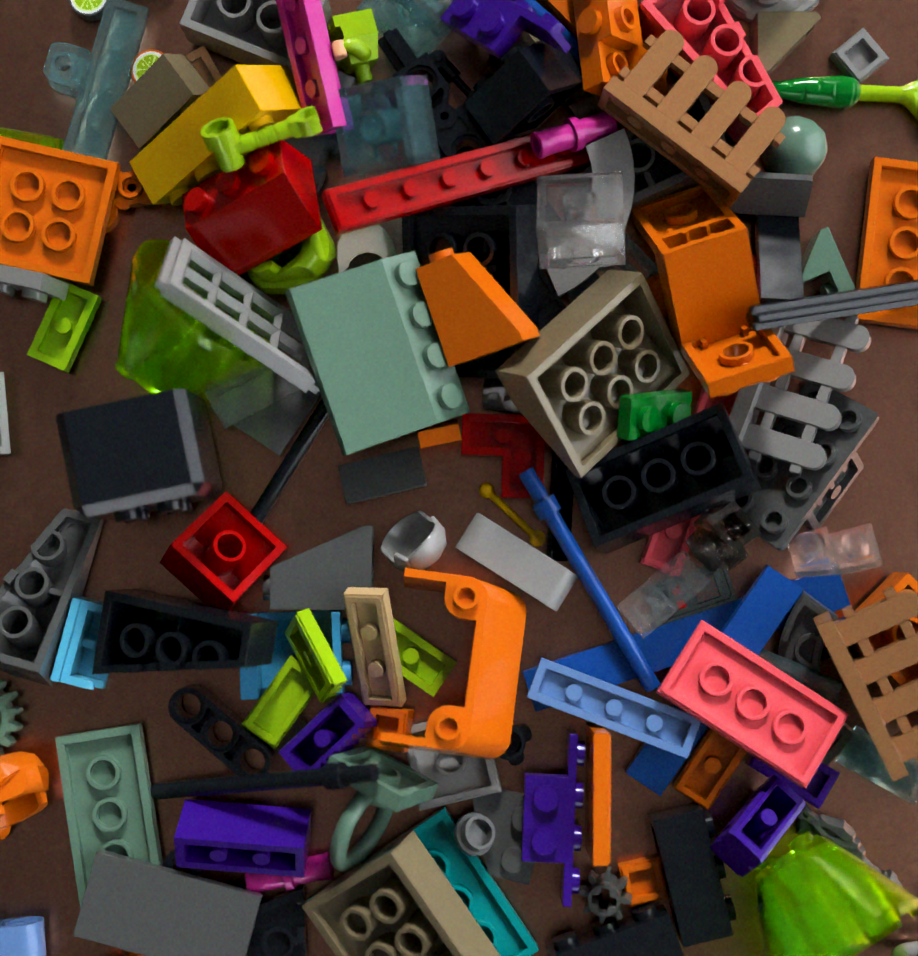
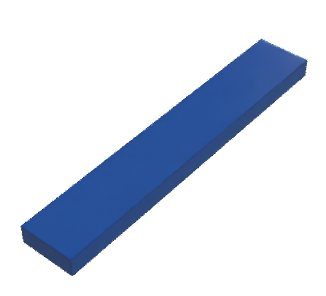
(750, 626)

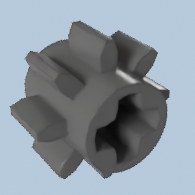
(596, 903)

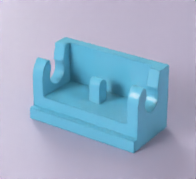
(78, 646)

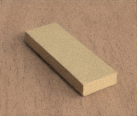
(375, 646)

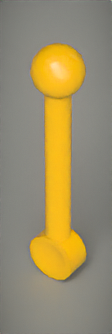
(536, 537)

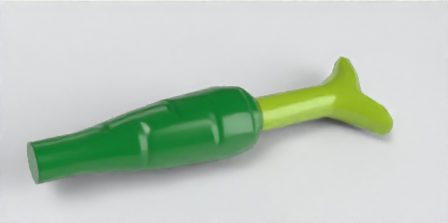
(845, 92)

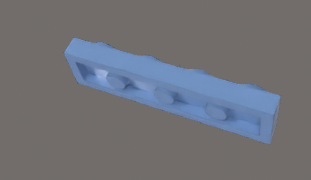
(613, 707)

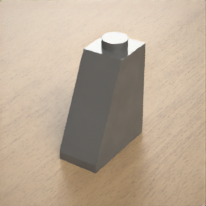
(323, 573)

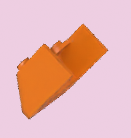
(486, 721)

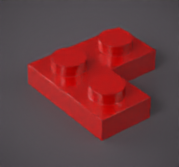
(508, 438)

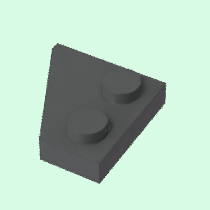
(506, 814)

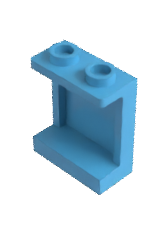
(335, 630)

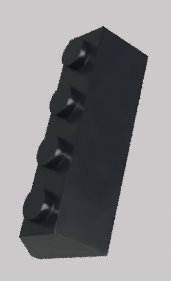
(664, 479)

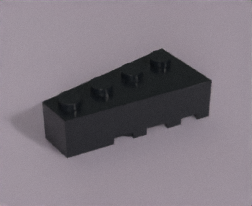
(172, 634)

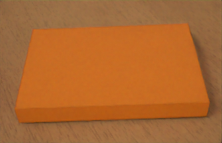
(598, 795)

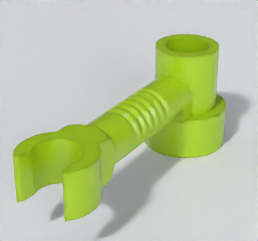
(229, 146)

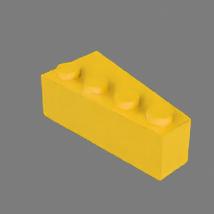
(178, 156)

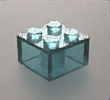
(387, 125)

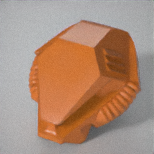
(24, 785)

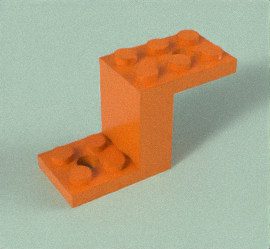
(709, 289)

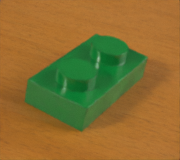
(651, 411)

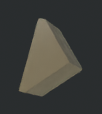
(778, 33)

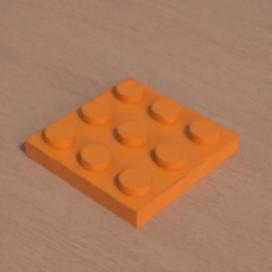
(54, 209)

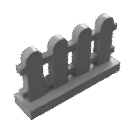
(798, 408)

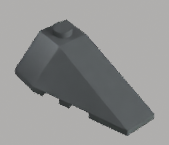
(40, 594)

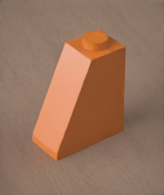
(470, 308)

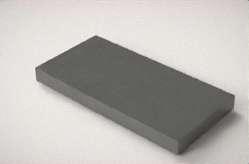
(164, 910)

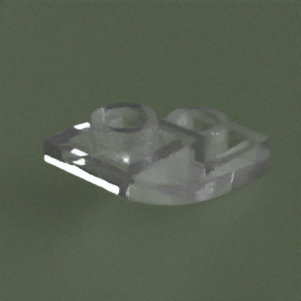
(835, 553)
(663, 593)

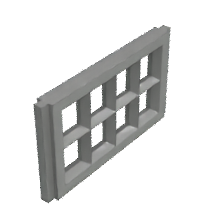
(176, 272)

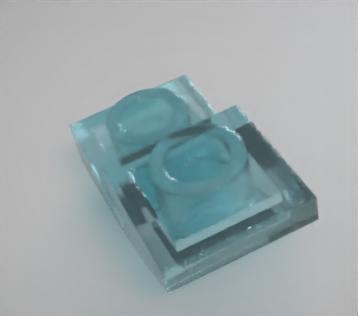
(864, 759)

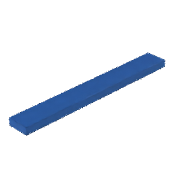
(667, 641)

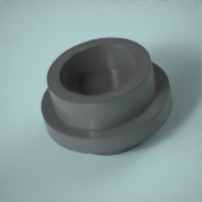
(474, 834)

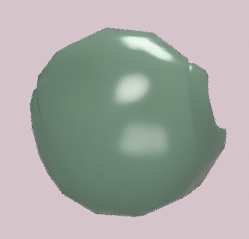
(800, 151)

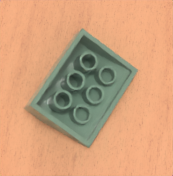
(376, 352)

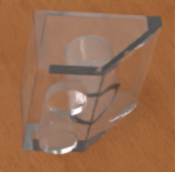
(580, 220)

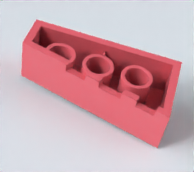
(712, 32)

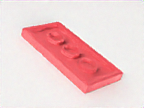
(752, 704)

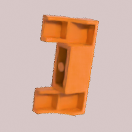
(608, 41)

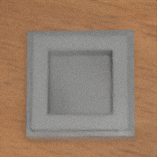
(859, 56)

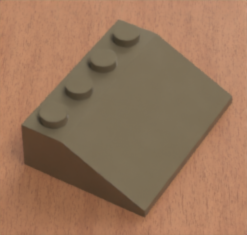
(585, 359)
(397, 908)

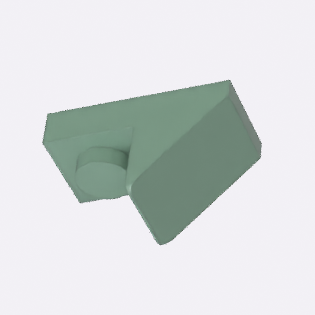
(825, 263)

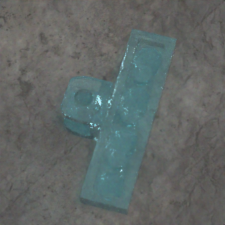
(98, 76)

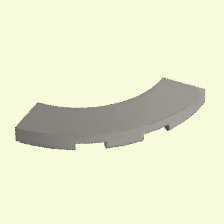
(605, 155)

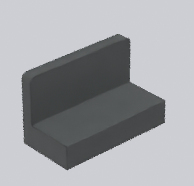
(775, 195)

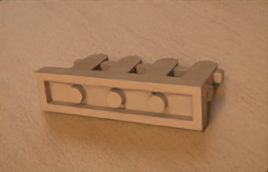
(678, 136)
(876, 666)

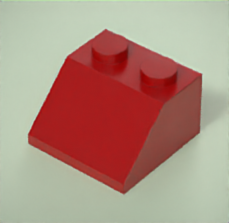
(222, 553)

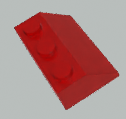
(255, 209)

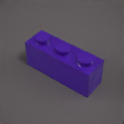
(243, 838)

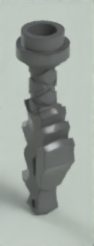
(839, 832)

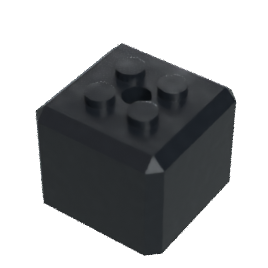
(139, 456)

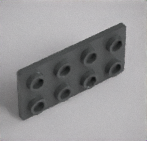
(808, 499)

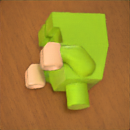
(355, 43)

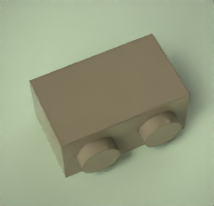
(158, 98)

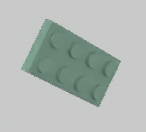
(107, 797)

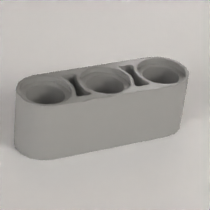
(516, 561)

